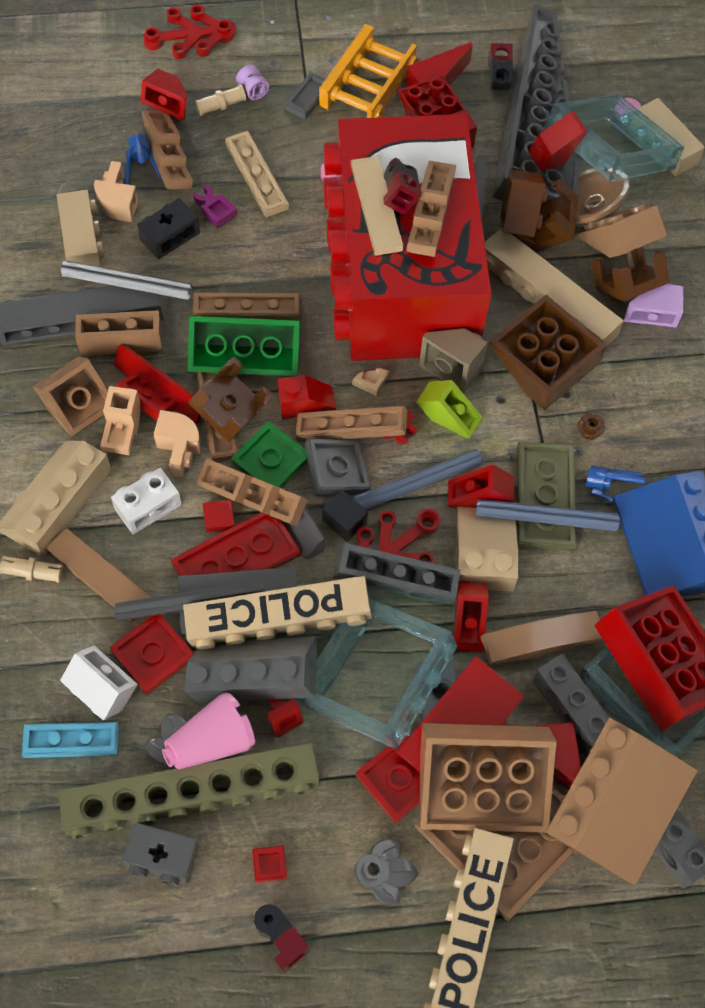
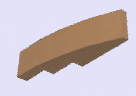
(165, 147)
(431, 208)
(252, 492)
(541, 637)

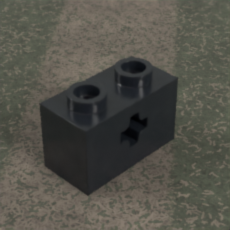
(168, 228)

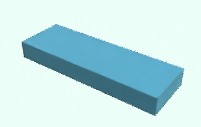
(70, 740)

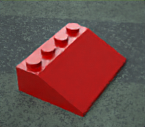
(660, 654)

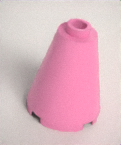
(210, 735)

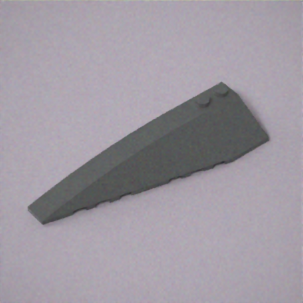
(535, 90)

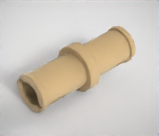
(220, 100)
(31, 569)

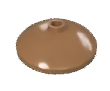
(599, 196)

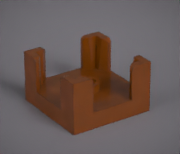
(557, 221)
(635, 278)
(228, 402)

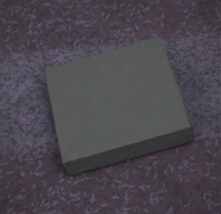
(337, 466)

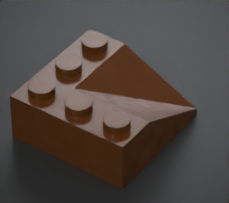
(547, 351)

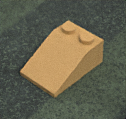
(486, 550)

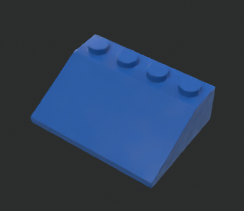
(667, 532)

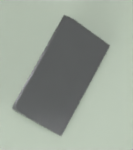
(307, 535)

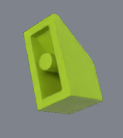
(449, 407)

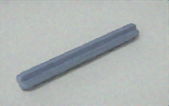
(419, 479)
(548, 514)

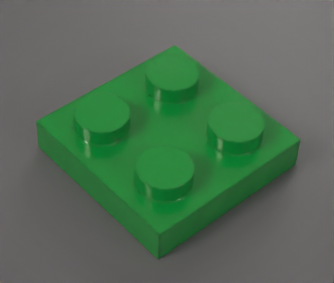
(270, 456)

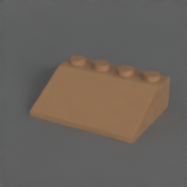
(486, 777)
(622, 801)

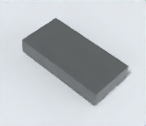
(305, 96)

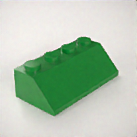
(259, 344)

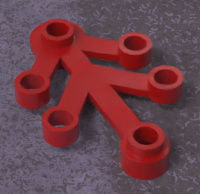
(219, 31)
(405, 539)

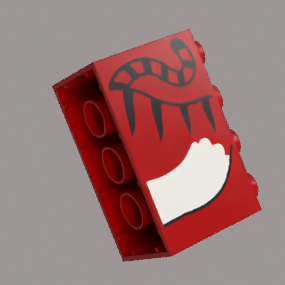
(399, 296)

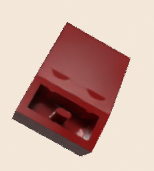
(434, 98)

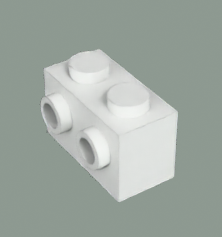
(146, 500)
(98, 682)

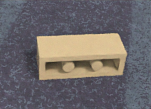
(665, 119)
(79, 228)

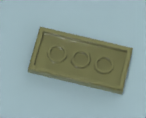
(546, 479)

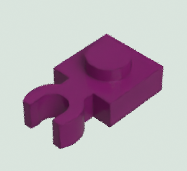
(215, 209)

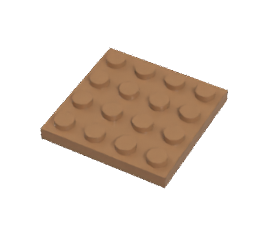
(530, 863)

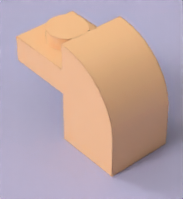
(115, 198)
(122, 420)
(181, 436)

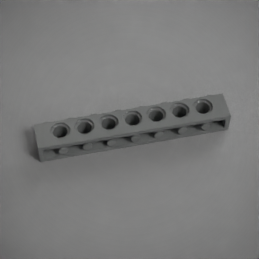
(575, 704)

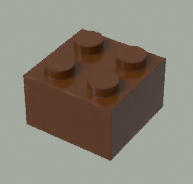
(522, 203)

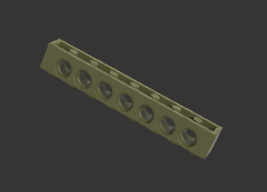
(77, 801)

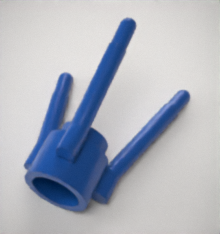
(139, 151)
(601, 478)

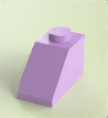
(657, 307)

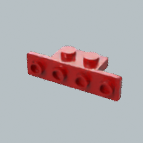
(154, 387)

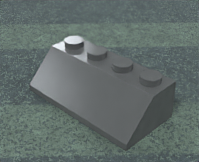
(254, 670)

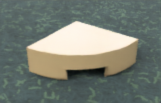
(371, 380)

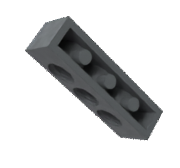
(397, 573)

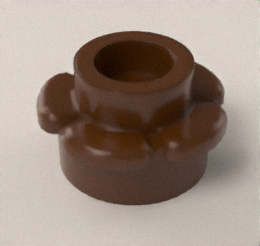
(591, 432)

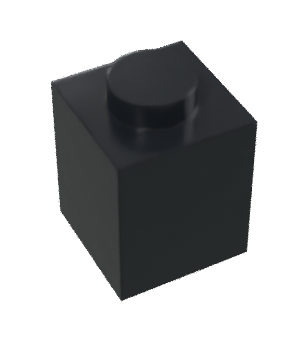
(344, 515)

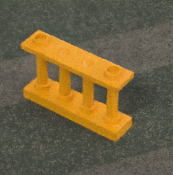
(354, 59)

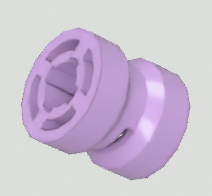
(252, 81)

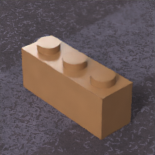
(106, 331)

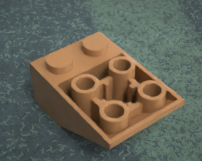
(624, 230)

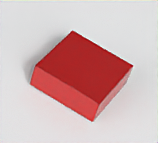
(218, 515)
(269, 864)

